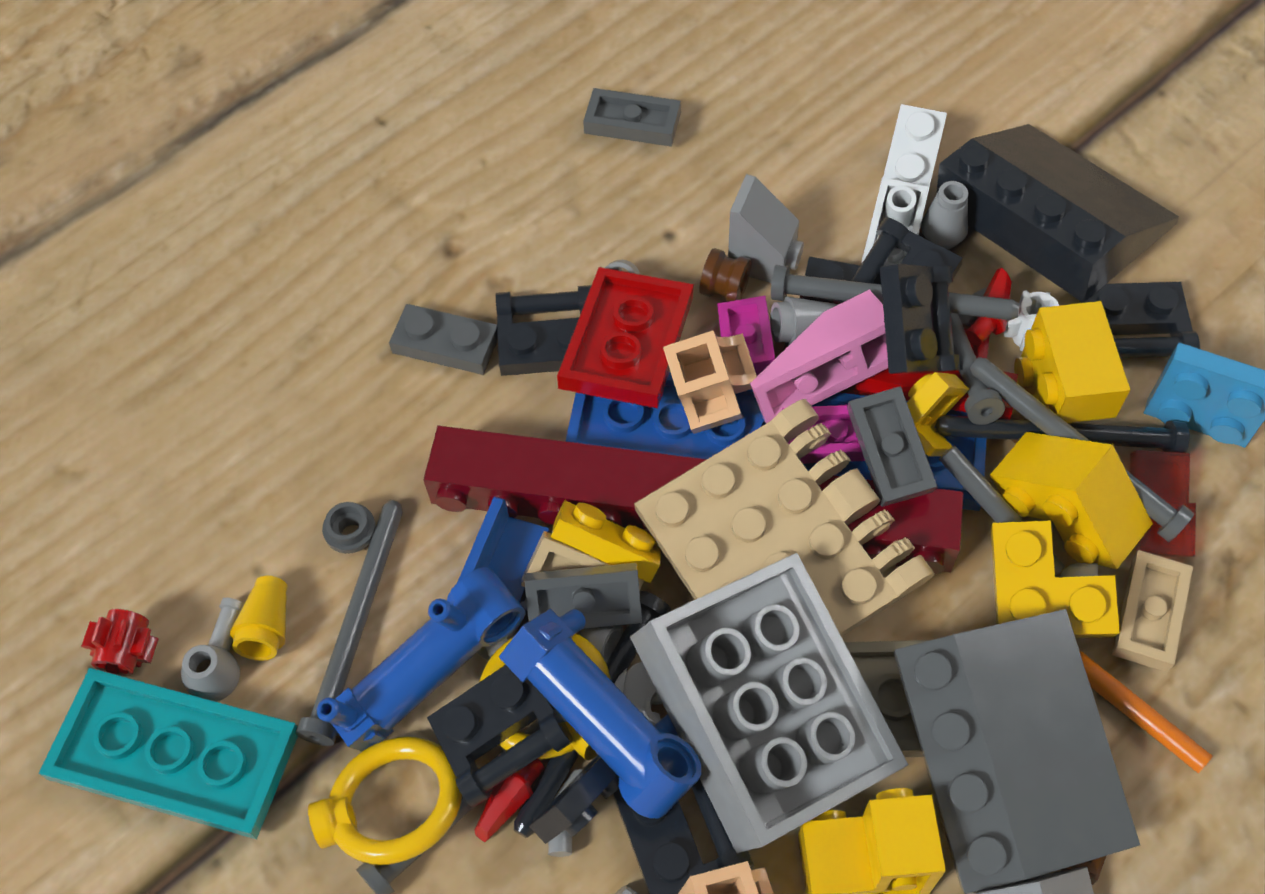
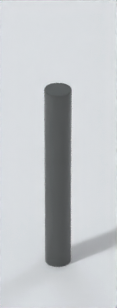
(983, 492)

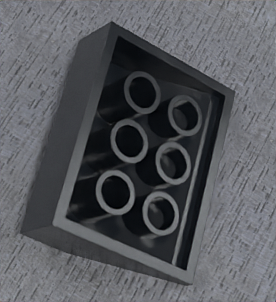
(1054, 208)

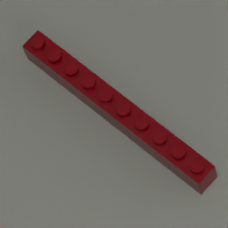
(540, 473)

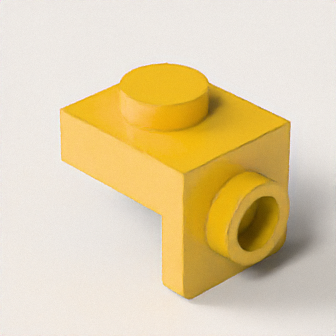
(930, 400)

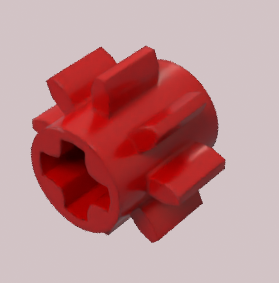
(120, 642)

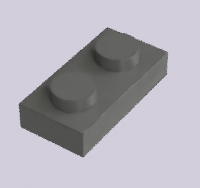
(632, 117)
(444, 339)
(891, 446)
(601, 593)

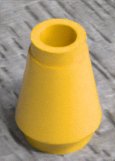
(261, 620)

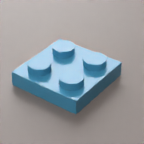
(1210, 395)

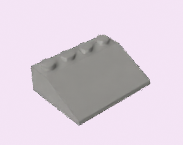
(768, 702)

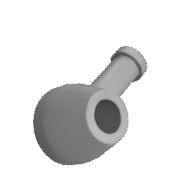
(224, 670)

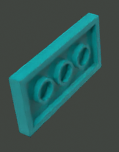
(171, 752)

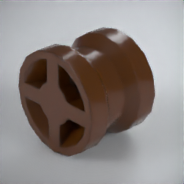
(725, 275)

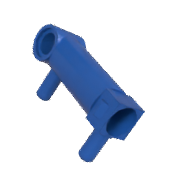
(473, 617)
(648, 758)

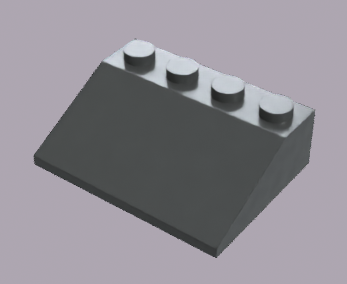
(1015, 750)

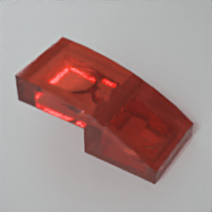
(1169, 478)

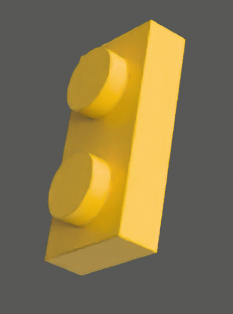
(591, 533)

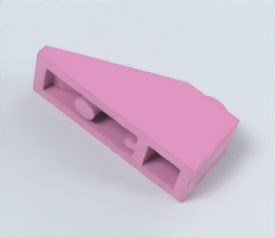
(827, 357)

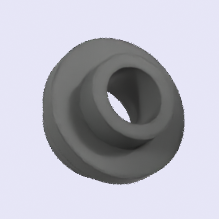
(342, 516)

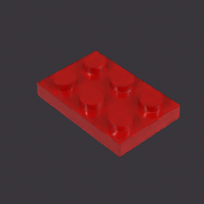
(623, 335)

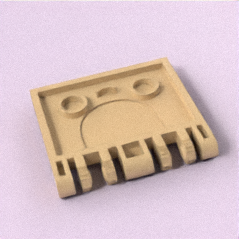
(764, 505)

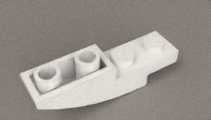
(907, 173)

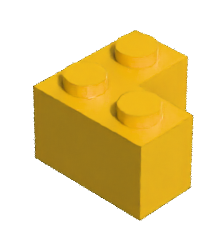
(1073, 363)
(1080, 490)
(1028, 585)
(882, 852)

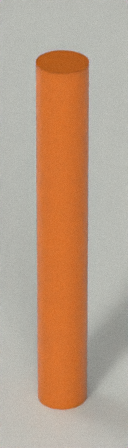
(1145, 716)

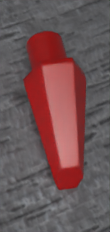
(999, 288)
(507, 799)

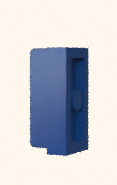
(504, 546)

